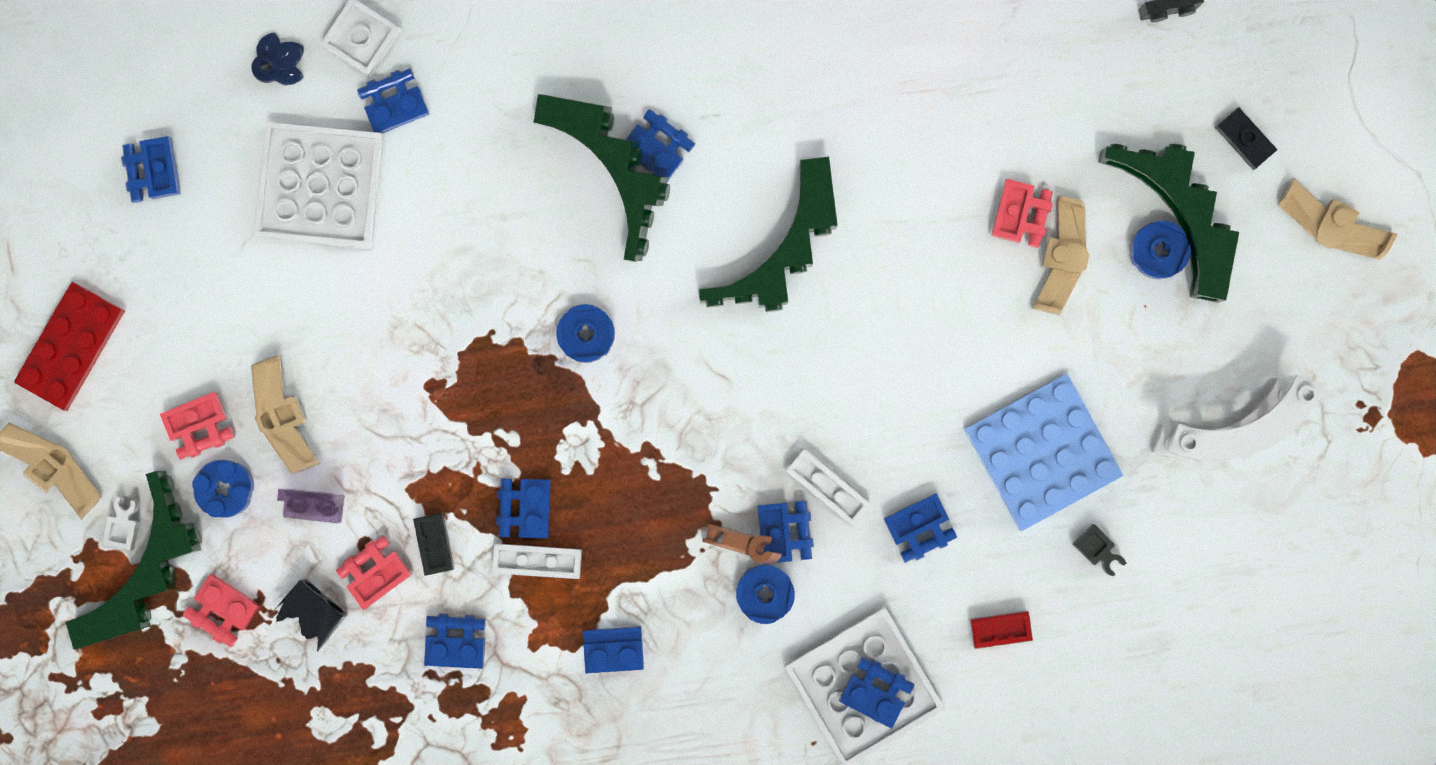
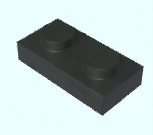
(1160, 9)

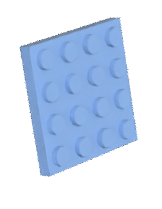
(1043, 452)

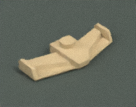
(1335, 224)
(1065, 256)
(280, 416)
(50, 466)

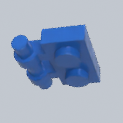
(397, 109)
(655, 155)
(159, 169)
(534, 508)
(915, 520)
(775, 523)
(455, 651)
(871, 700)

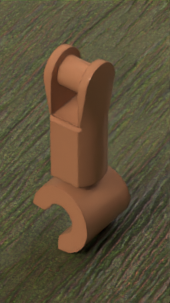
(742, 543)

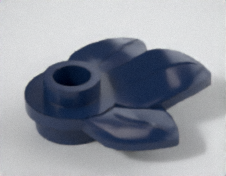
(282, 59)

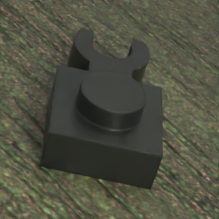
(1096, 547)

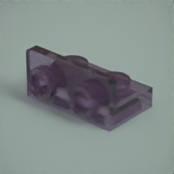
(312, 505)

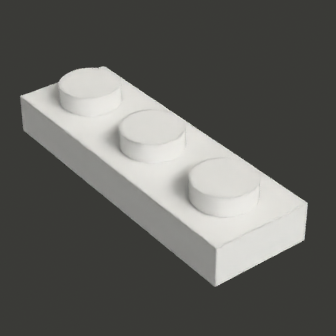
(828, 487)
(536, 561)

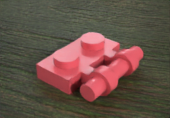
(1013, 212)
(193, 417)
(378, 580)
(225, 602)

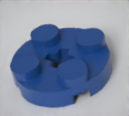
(1175, 243)
(573, 322)
(206, 486)
(775, 607)

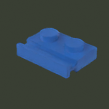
(613, 649)

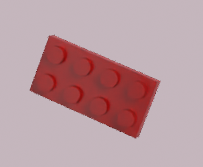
(69, 346)

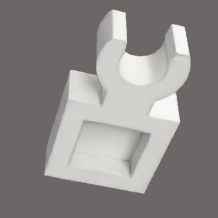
(121, 530)

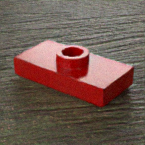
(1001, 629)

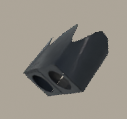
(316, 612)

